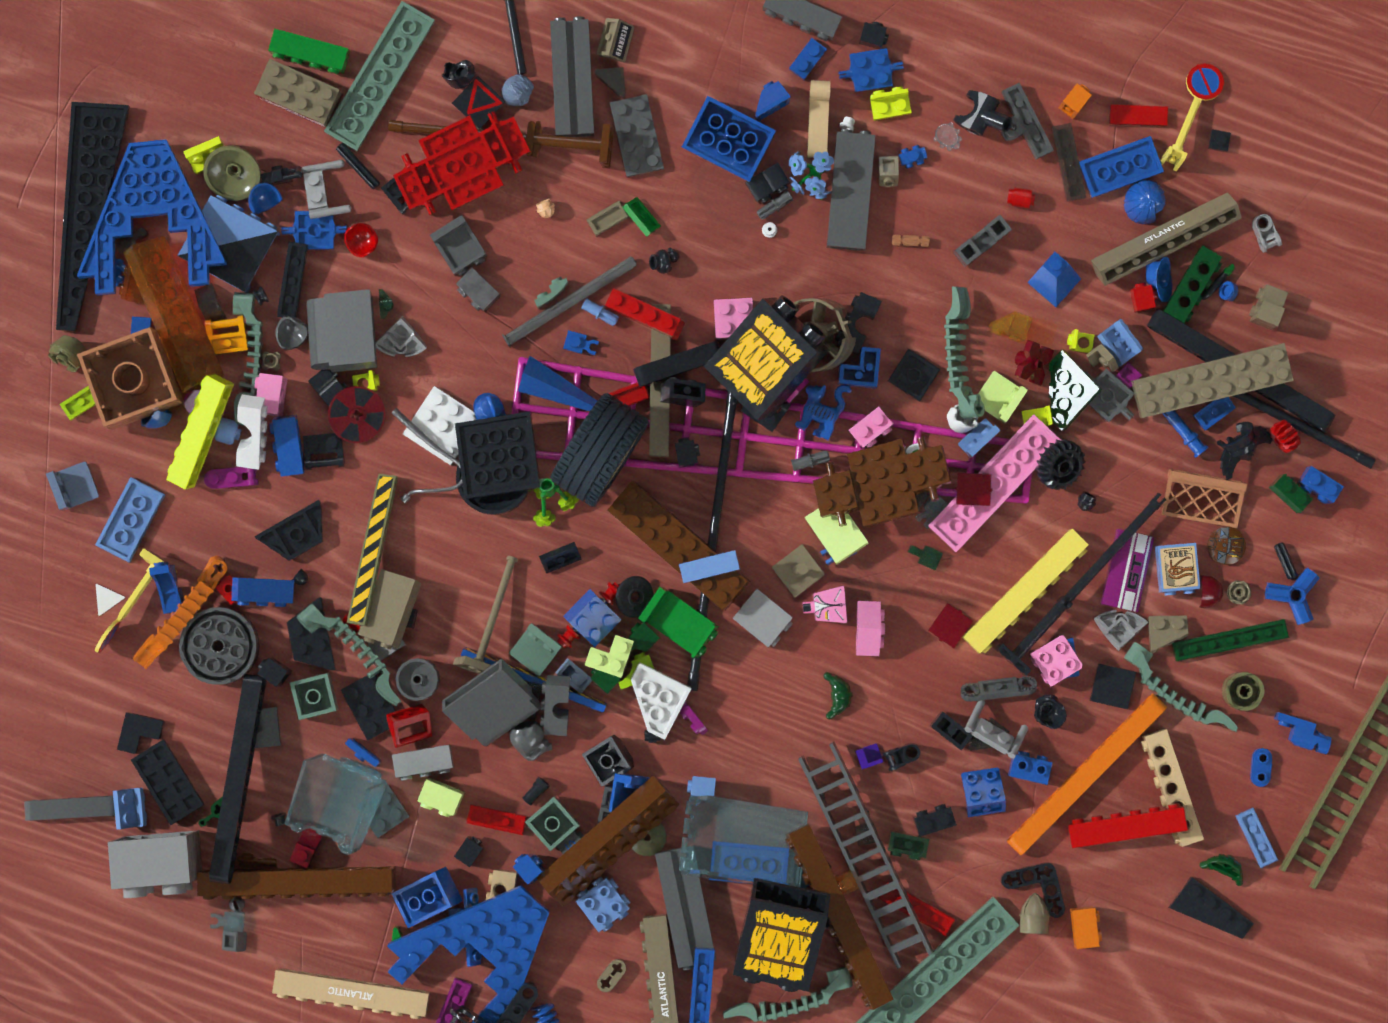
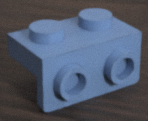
(1120, 342)

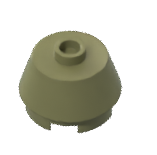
(65, 352)

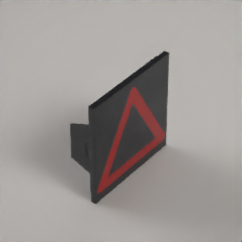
(478, 101)

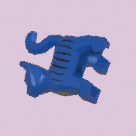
(821, 413)

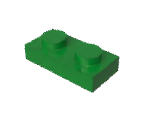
(641, 216)

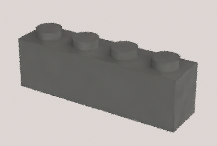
(805, 15)

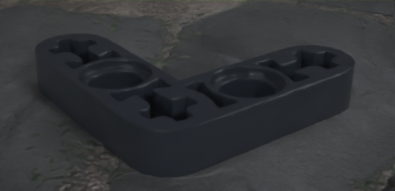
(1045, 881)

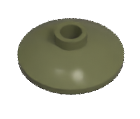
(654, 845)

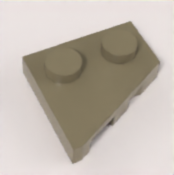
(1166, 630)

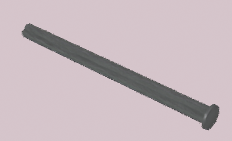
(569, 301)

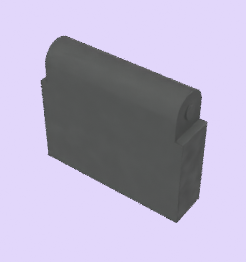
(342, 331)
(491, 703)

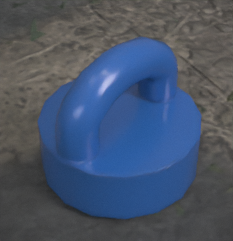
(1228, 291)

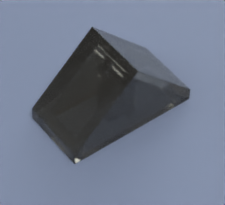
(613, 79)
(210, 303)

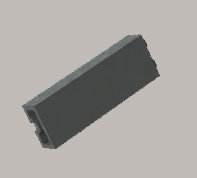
(572, 77)
(850, 190)
(684, 908)

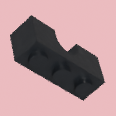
(864, 306)

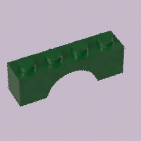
(643, 640)

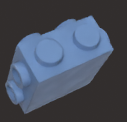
(603, 903)

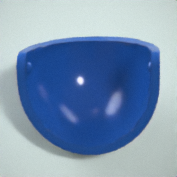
(263, 197)
(157, 419)

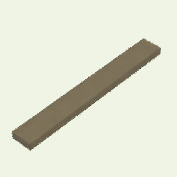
(658, 410)

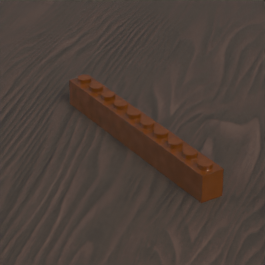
(840, 918)

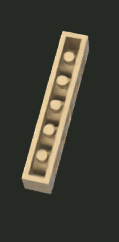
(1181, 794)

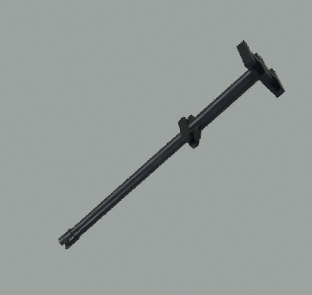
(1065, 602)

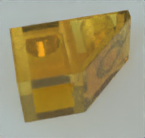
(1014, 325)

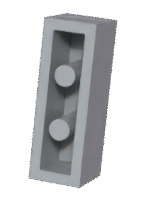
(423, 762)

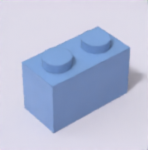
(701, 786)

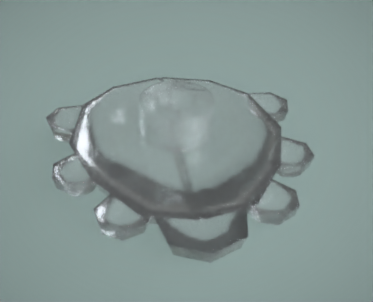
(948, 136)

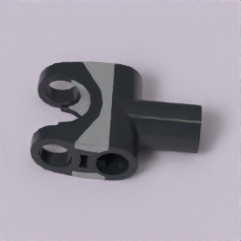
(983, 115)

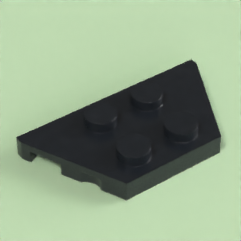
(295, 533)
(308, 647)

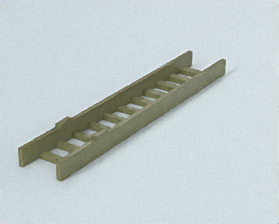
(1367, 721)

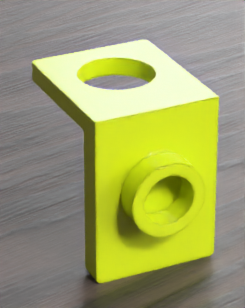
(1073, 339)
(373, 380)
(1042, 414)

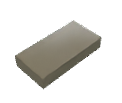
(607, 218)

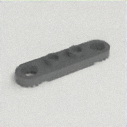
(998, 688)

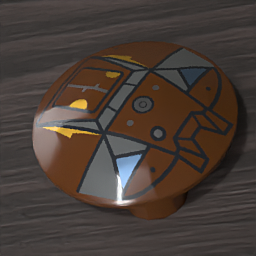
(1226, 545)

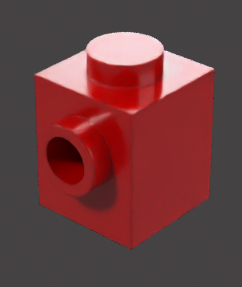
(1143, 297)
(225, 588)

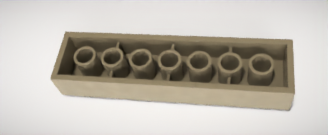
(1212, 380)

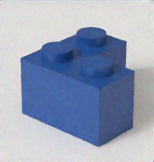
(865, 374)

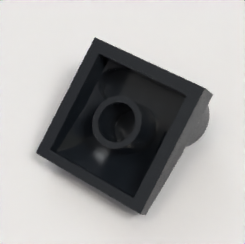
(608, 758)

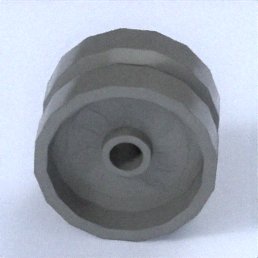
(407, 684)

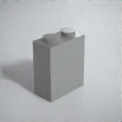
(763, 618)

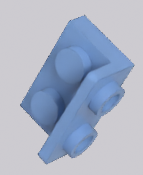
(978, 437)
(129, 808)

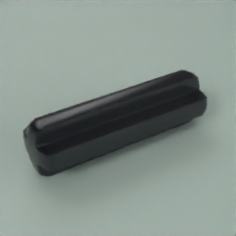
(1285, 560)

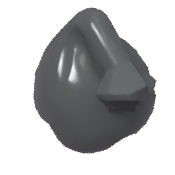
(529, 741)

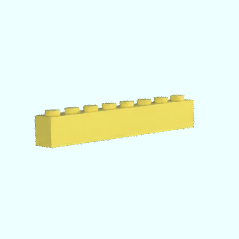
(1025, 591)

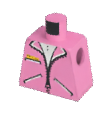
(828, 605)

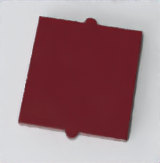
(973, 489)
(950, 625)

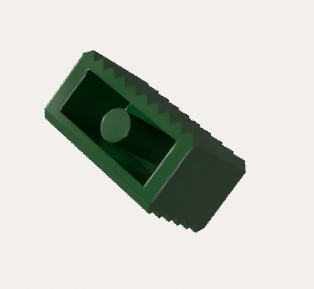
(1290, 493)

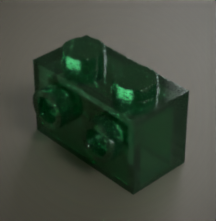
(908, 844)

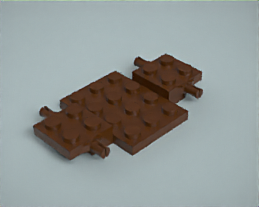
(882, 482)

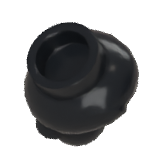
(662, 260)

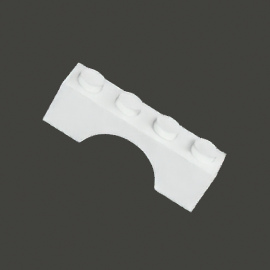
(252, 414)

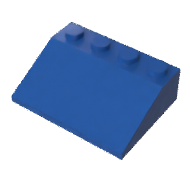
(728, 138)

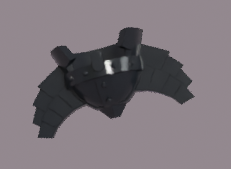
(1242, 446)

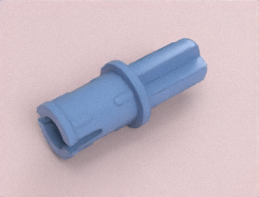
(600, 312)

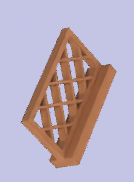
(1205, 481)

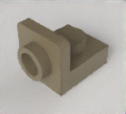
(888, 171)
(1103, 356)

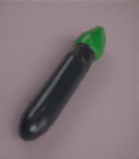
(1218, 281)

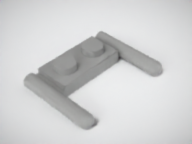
(316, 190)
(993, 735)

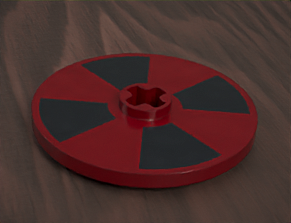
(343, 407)

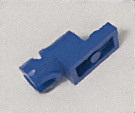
(1303, 733)

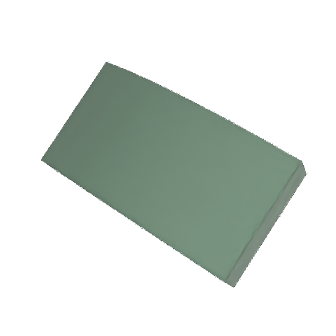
(556, 288)

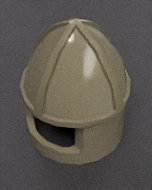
(1034, 916)

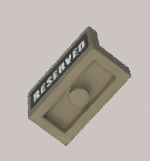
(615, 39)

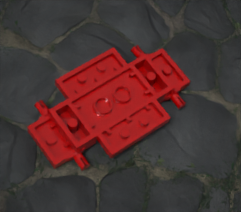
(461, 162)

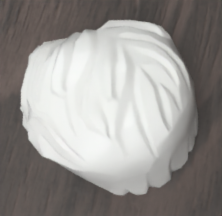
(959, 424)

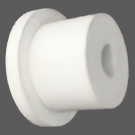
(847, 123)
(769, 234)

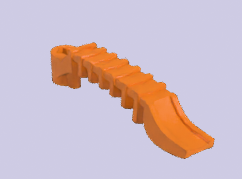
(206, 584)

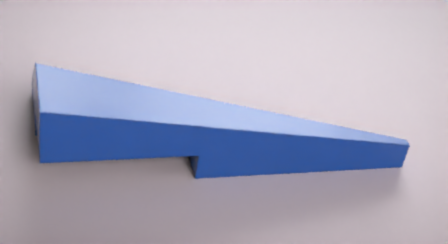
(546, 384)

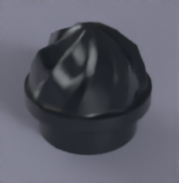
(1086, 501)

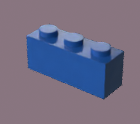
(287, 445)
(262, 591)

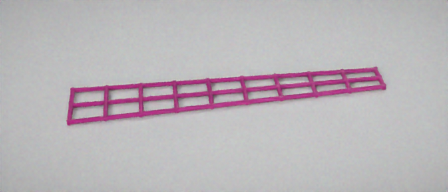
(686, 428)

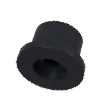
(279, 819)

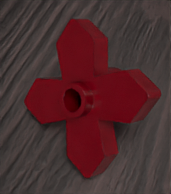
(1031, 362)

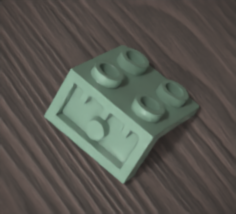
(535, 649)

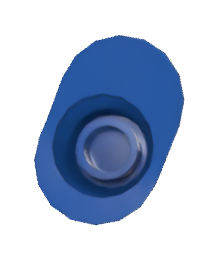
(1159, 276)
(488, 406)

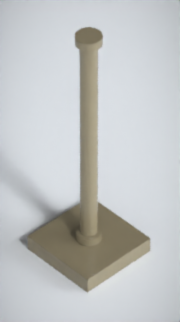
(798, 571)
(477, 664)

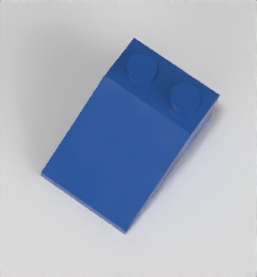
(427, 897)

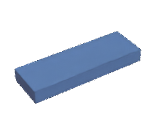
(709, 566)
(1256, 837)

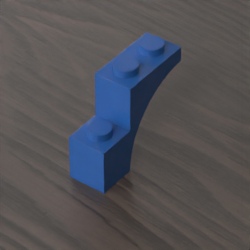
(167, 586)

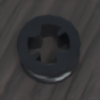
(260, 295)

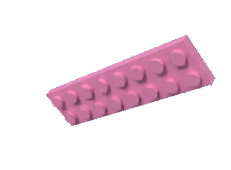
(1007, 470)

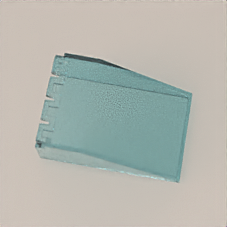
(739, 841)

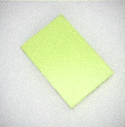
(837, 540)

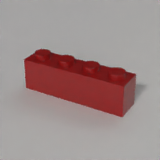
(645, 314)

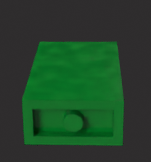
(679, 622)

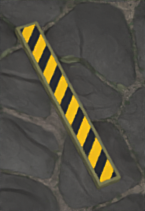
(372, 549)

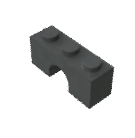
(982, 241)
(556, 691)

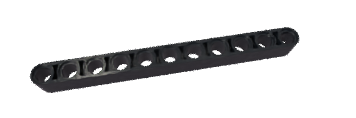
(1209, 350)
(237, 779)

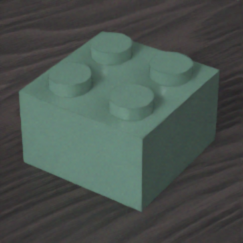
(314, 696)
(552, 823)

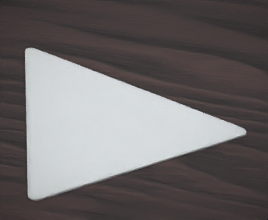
(106, 599)

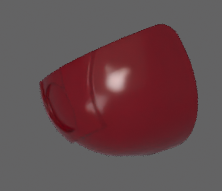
(1211, 591)

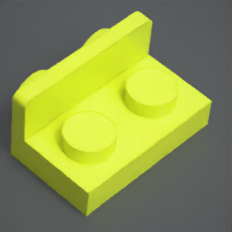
(890, 103)
(198, 154)

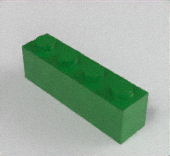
(308, 51)

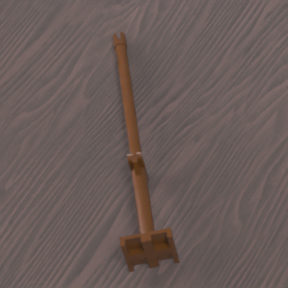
(534, 138)

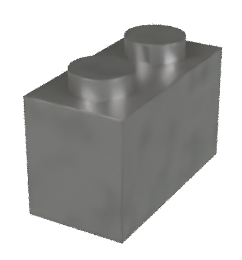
(478, 290)

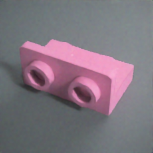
(871, 427)

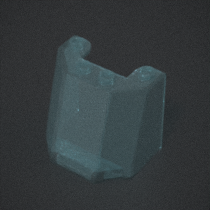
(336, 800)

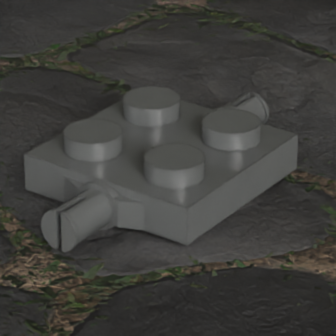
(1112, 397)

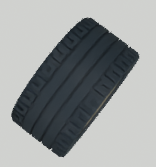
(599, 449)

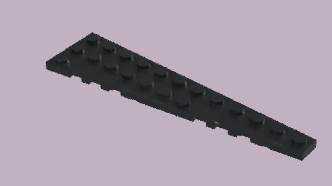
(91, 164)

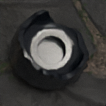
(459, 74)
(1050, 711)

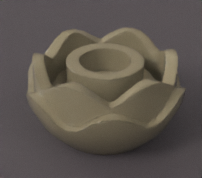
(1245, 592)

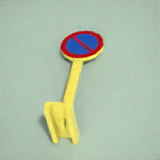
(1205, 84)
(112, 629)

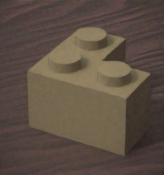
(1269, 307)

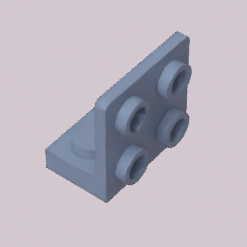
(72, 486)

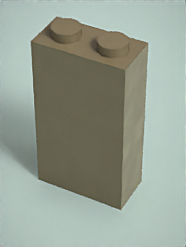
(390, 609)

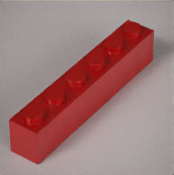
(1129, 826)

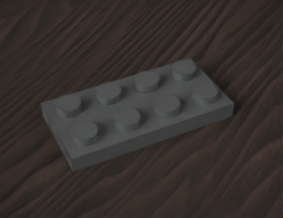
(636, 135)

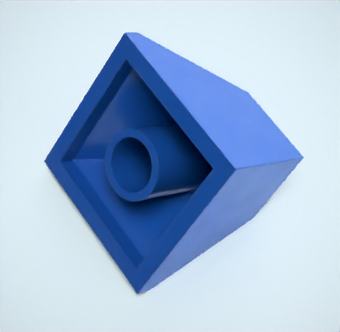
(771, 100)
(1054, 279)

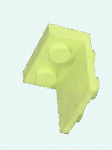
(1001, 396)

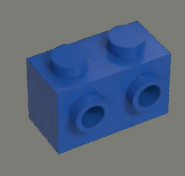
(1320, 485)
(1030, 768)
(529, 867)

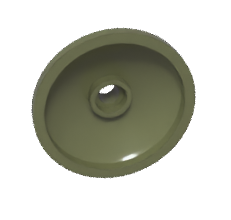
(225, 180)

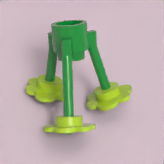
(547, 490)

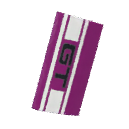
(1127, 573)

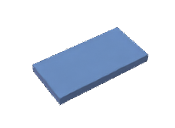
(130, 519)

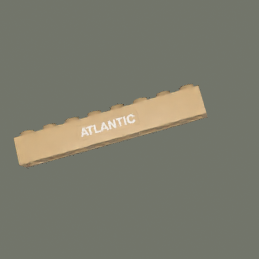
(351, 992)

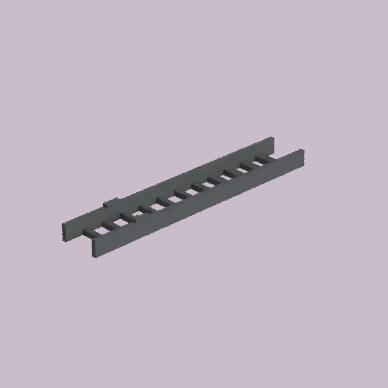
(868, 896)

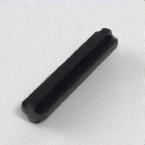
(358, 166)

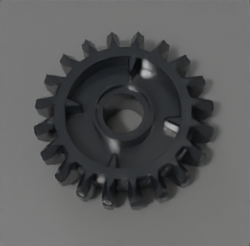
(1060, 464)

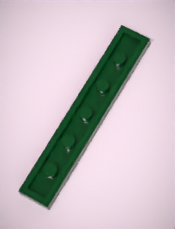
(1230, 640)

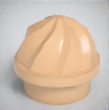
(545, 208)

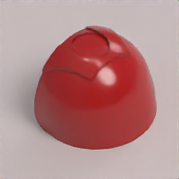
(361, 239)

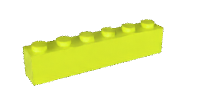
(199, 431)

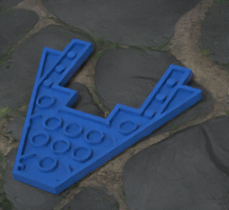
(149, 186)
(500, 928)

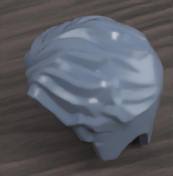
(517, 90)

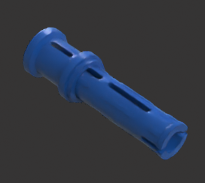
(1190, 438)

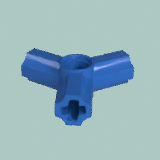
(1283, 593)

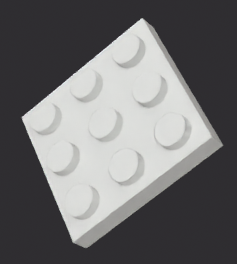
(437, 421)

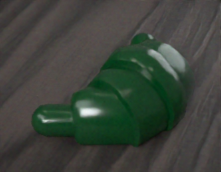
(840, 695)
(1225, 865)

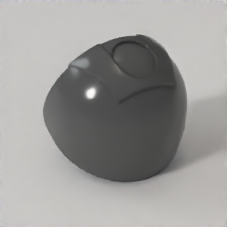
(291, 332)

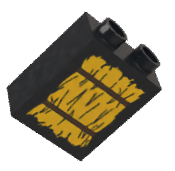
(768, 356)
(781, 935)

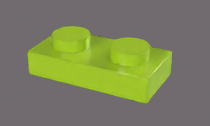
(78, 403)

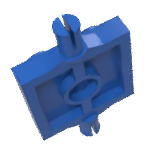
(870, 70)
(316, 232)

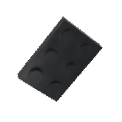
(368, 706)

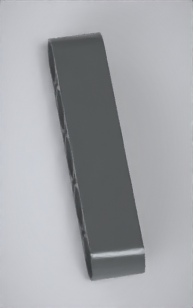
(69, 808)

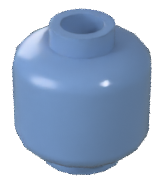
(227, 431)

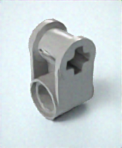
(1266, 234)

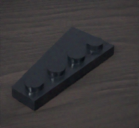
(1208, 908)

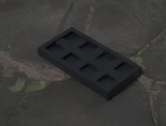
(167, 782)

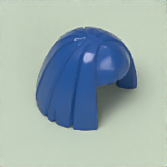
(1144, 201)

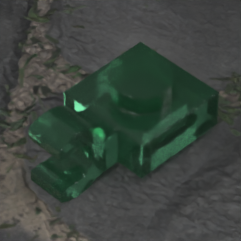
(927, 557)

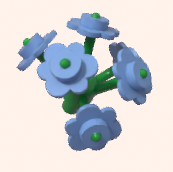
(821, 163)

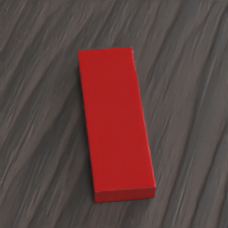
(1138, 115)
(496, 819)

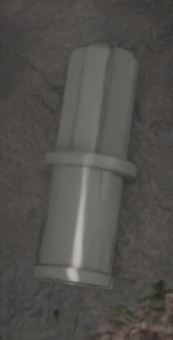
(775, 205)
(810, 460)

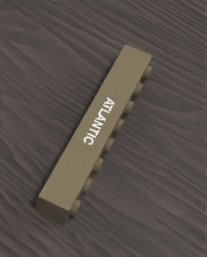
(1166, 239)
(660, 969)

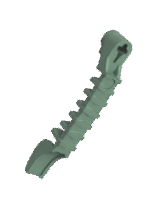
(244, 305)
(969, 404)
(313, 619)
(1140, 657)
(837, 978)

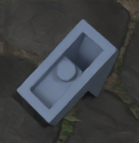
(578, 678)

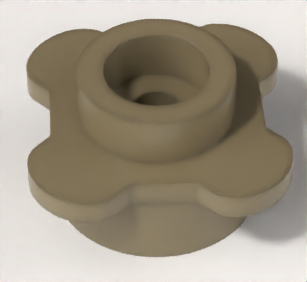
(267, 357)

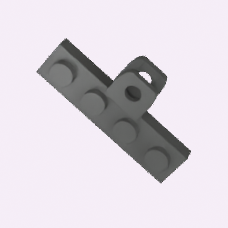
(1025, 122)

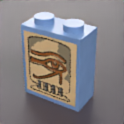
(1177, 568)

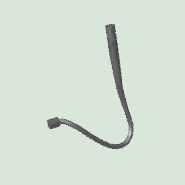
(413, 428)

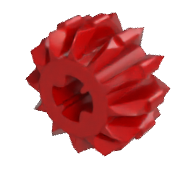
(1285, 436)

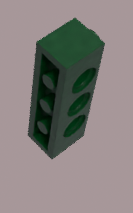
(1203, 257)

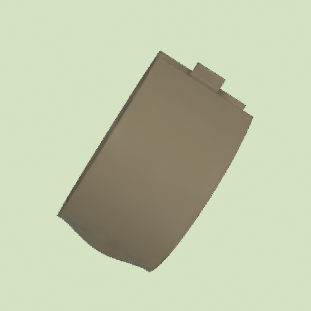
(830, 329)

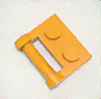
(229, 341)

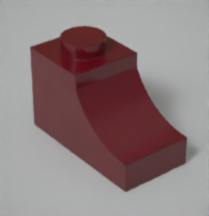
(306, 848)

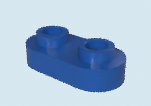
(1259, 767)

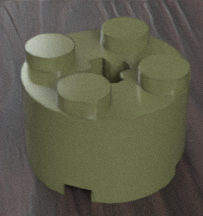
(1250, 699)

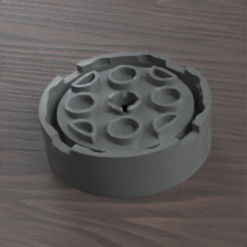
(239, 644)

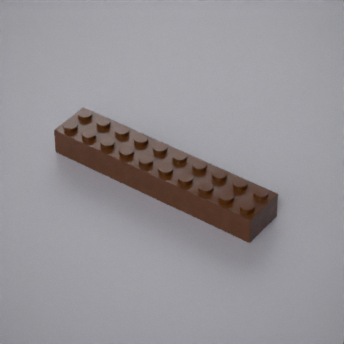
(300, 881)

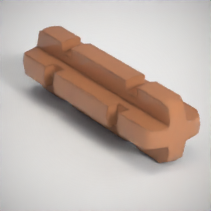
(910, 240)

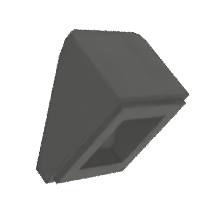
(234, 941)

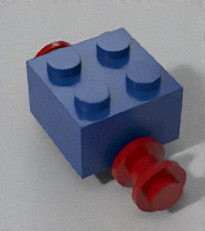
(591, 617)

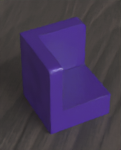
(869, 756)

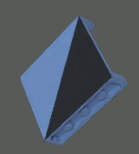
(241, 240)

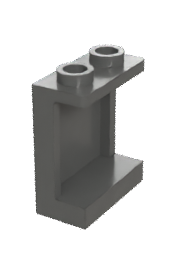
(459, 246)

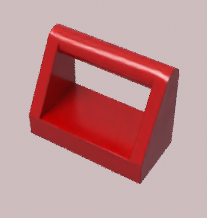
(407, 717)

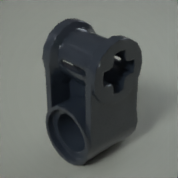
(900, 756)

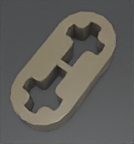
(608, 972)

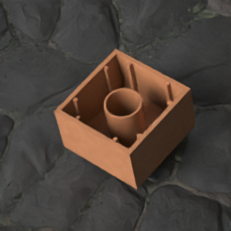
(130, 378)

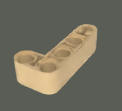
(818, 117)

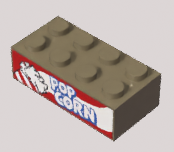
(298, 93)

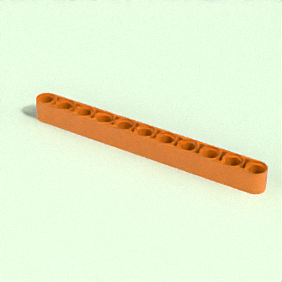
(1086, 774)

